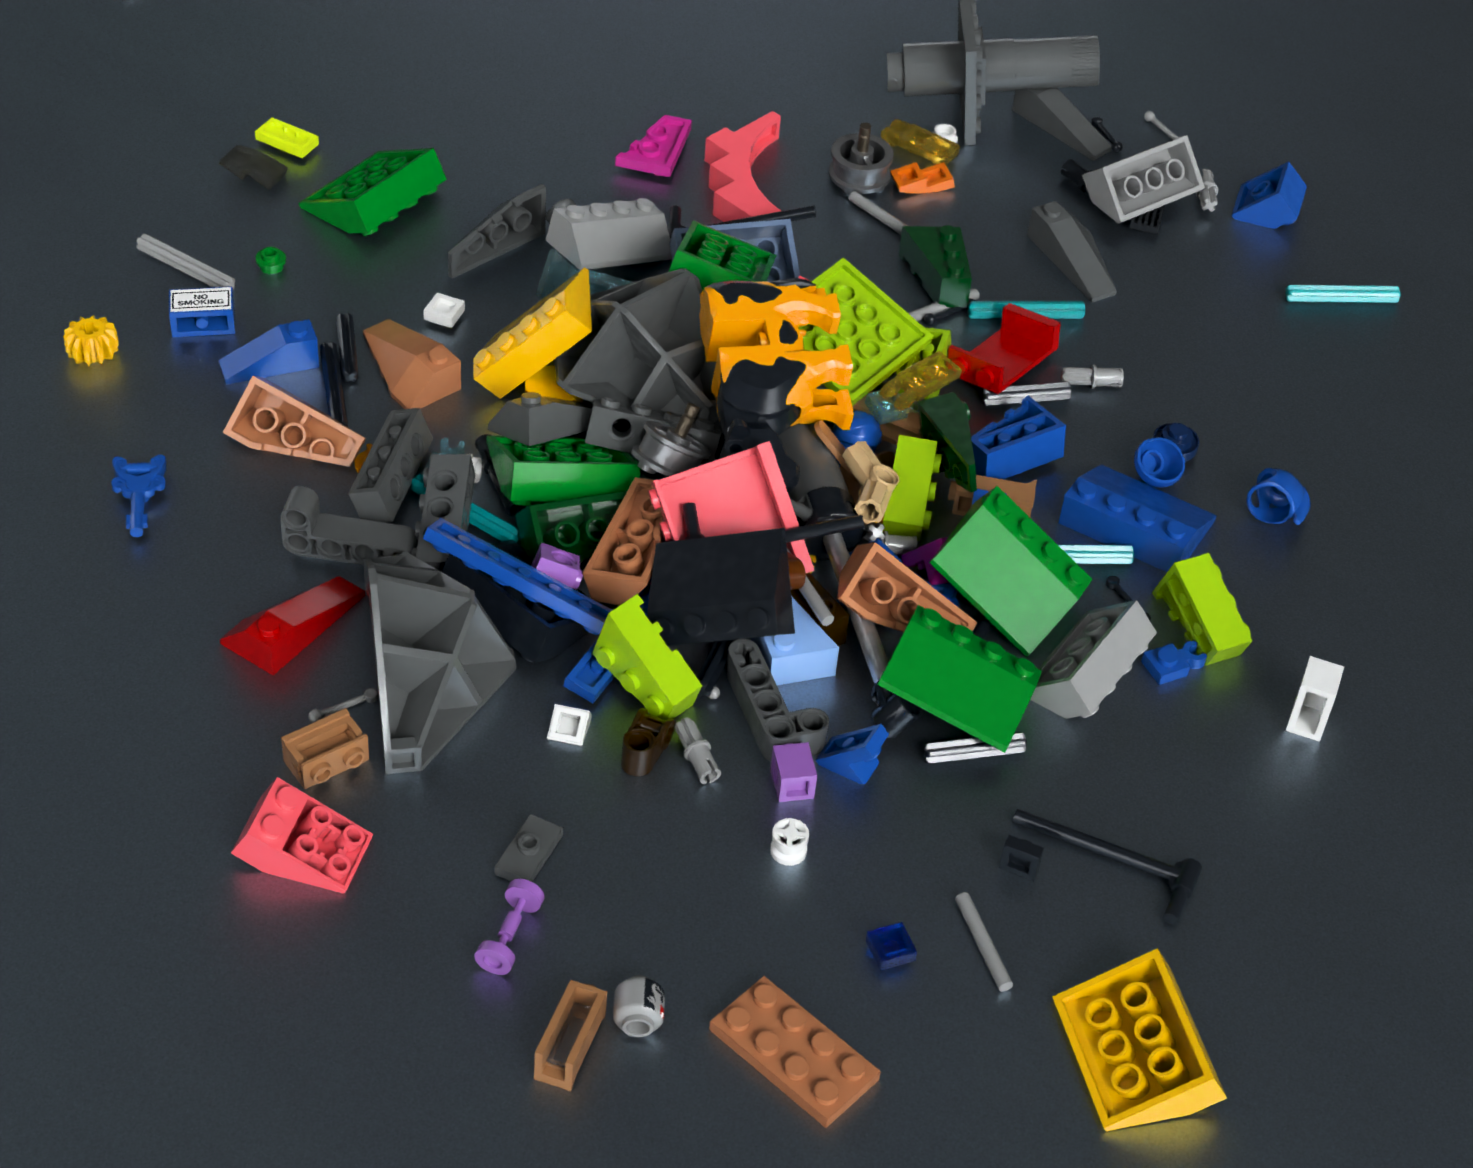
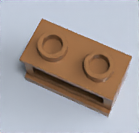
(325, 748)

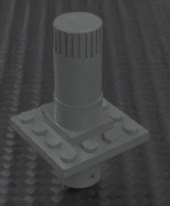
(990, 65)

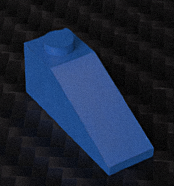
(277, 352)

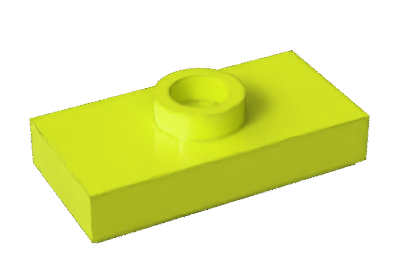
(287, 137)

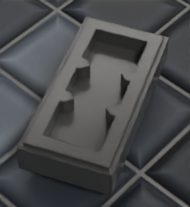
(529, 849)

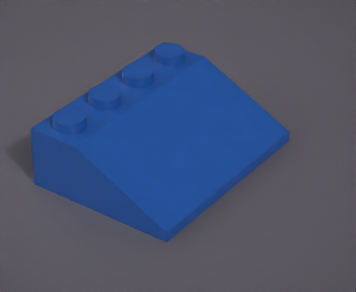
(1131, 513)

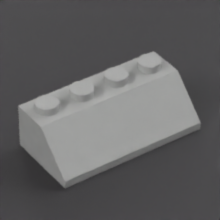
(1145, 180)
(610, 234)
(1093, 659)

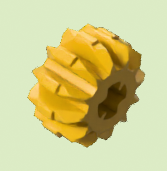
(91, 340)

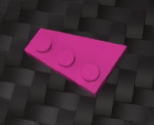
(659, 149)

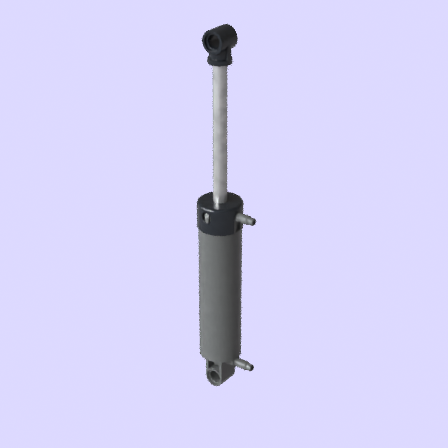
(825, 497)

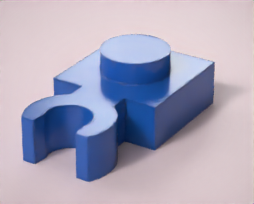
(1170, 664)

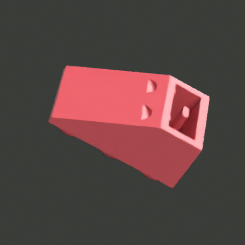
(301, 839)

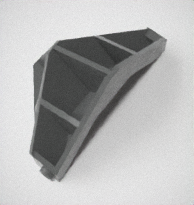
(644, 348)
(432, 657)

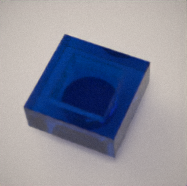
(891, 946)

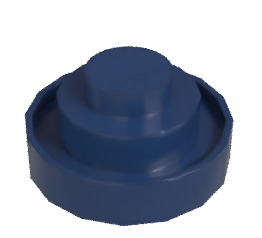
(1182, 436)

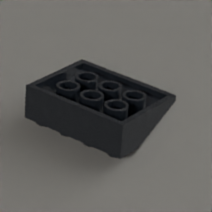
(722, 588)
(522, 623)

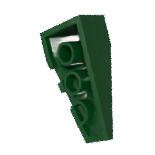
(946, 421)
(568, 524)

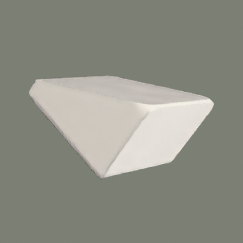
(569, 725)

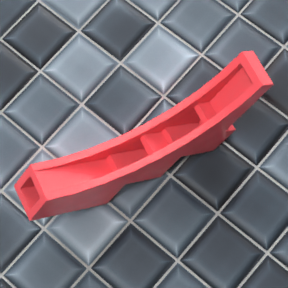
(730, 163)

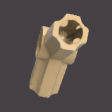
(875, 479)

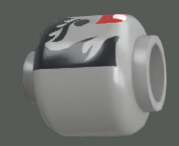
(638, 1006)

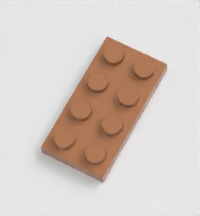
(795, 1051)

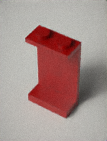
(1010, 352)

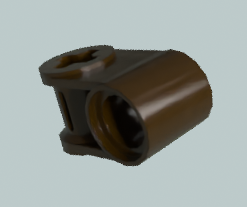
(645, 742)

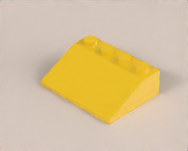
(536, 337)
(1138, 1044)

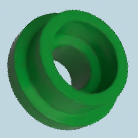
(271, 260)

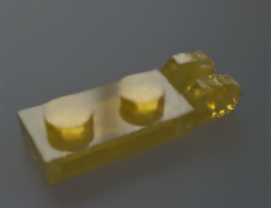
(920, 142)
(921, 380)

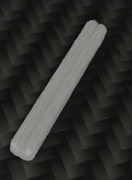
(184, 262)

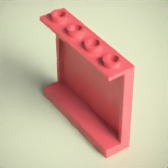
(730, 497)

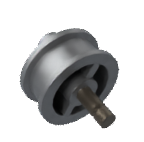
(861, 162)
(670, 449)

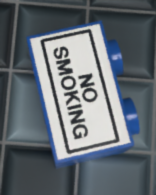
(201, 311)

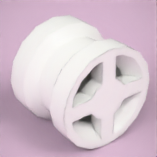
(789, 841)

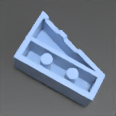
(801, 655)

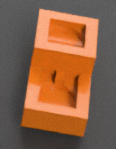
(927, 180)

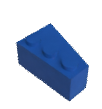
(1018, 441)

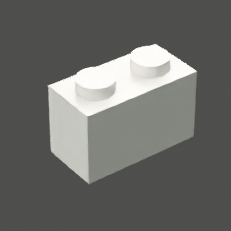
(1315, 698)

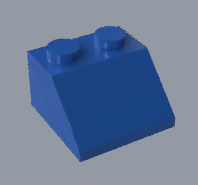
(1271, 198)

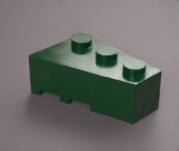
(939, 261)

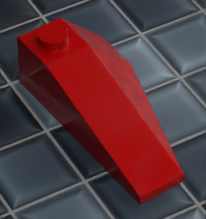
(285, 629)

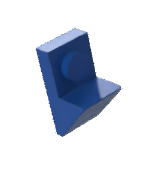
(854, 753)

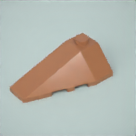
(413, 364)
(285, 424)
(627, 548)
(888, 591)

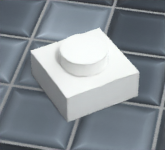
(444, 310)

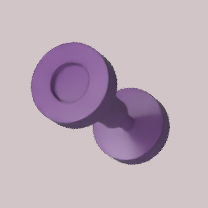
(494, 955)

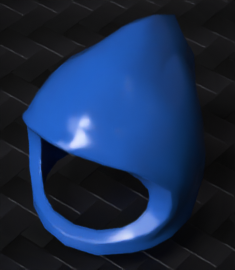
(1282, 490)

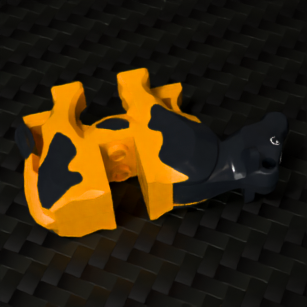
(761, 367)

